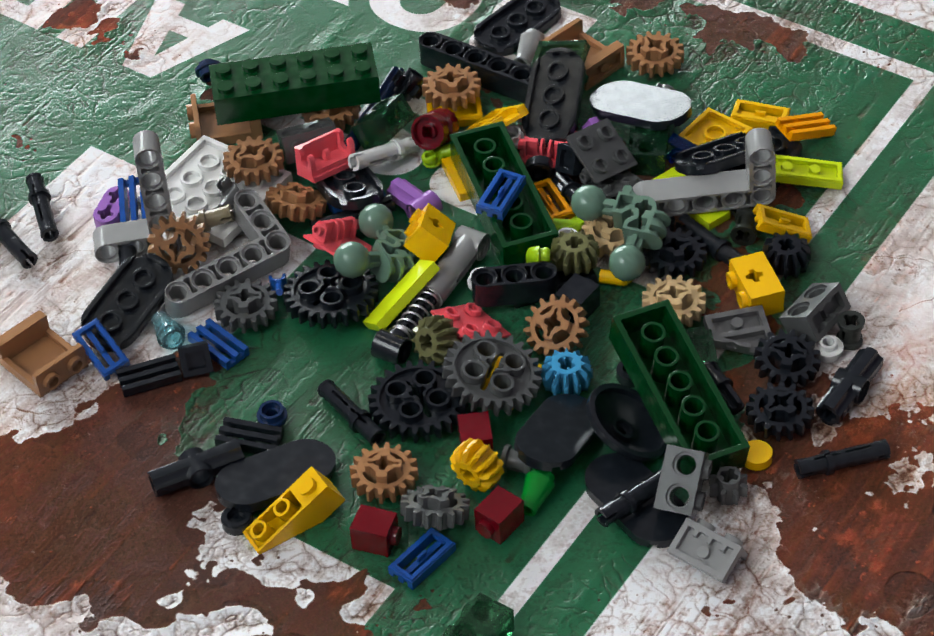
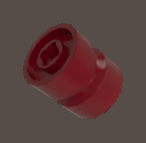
(433, 128)

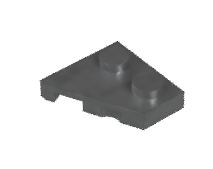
(738, 329)

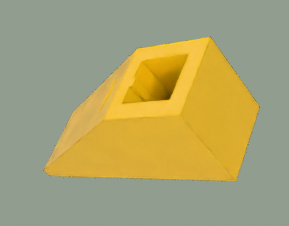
(299, 508)

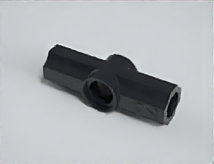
(849, 386)
(194, 468)

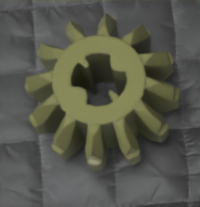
(574, 252)
(434, 338)

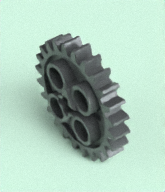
(511, 383)

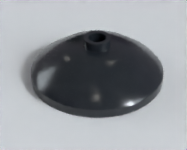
(624, 422)

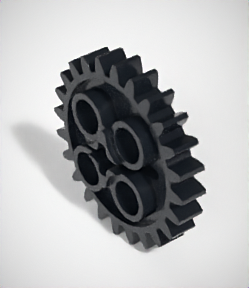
(328, 297)
(402, 412)

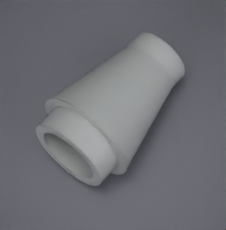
(528, 45)

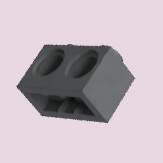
(299, 134)
(816, 310)
(673, 479)

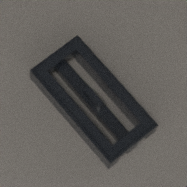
(149, 374)
(251, 433)

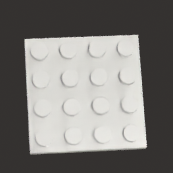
(194, 188)

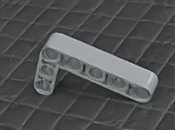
(723, 189)
(155, 198)
(236, 261)

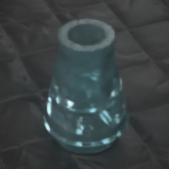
(168, 331)

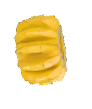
(476, 465)

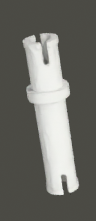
(393, 150)

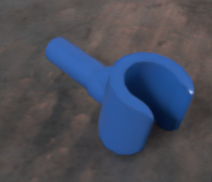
(278, 284)

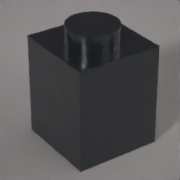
(584, 291)

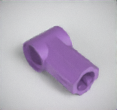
(412, 198)

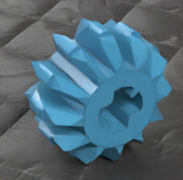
(566, 372)

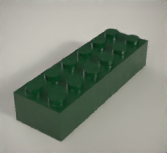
(294, 83)
(477, 158)
(677, 386)

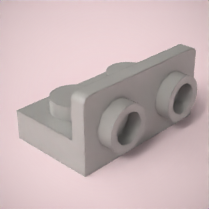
(707, 550)

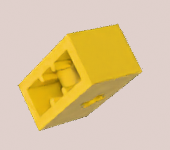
(428, 233)
(755, 283)

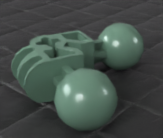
(627, 211)
(388, 256)

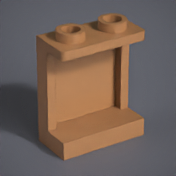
(601, 59)
(206, 124)
(40, 355)

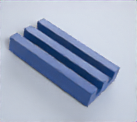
(131, 182)
(507, 203)
(222, 341)
(113, 366)
(426, 561)

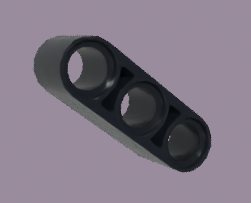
(513, 284)

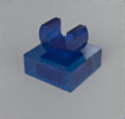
(678, 144)

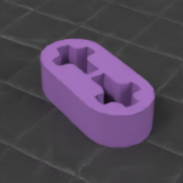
(107, 207)

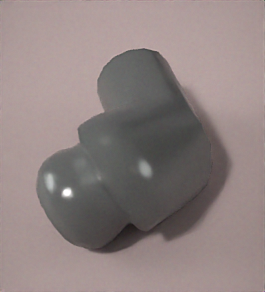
(227, 190)

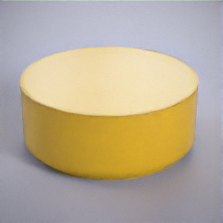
(759, 455)

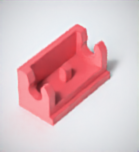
(323, 156)

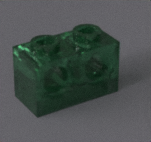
(383, 121)
(649, 150)
(483, 618)

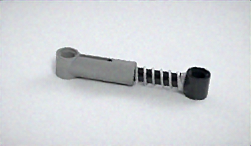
(466, 248)

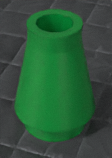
(536, 490)

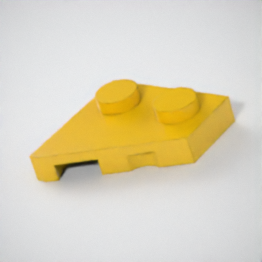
(506, 114)

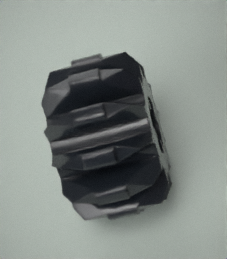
(787, 254)

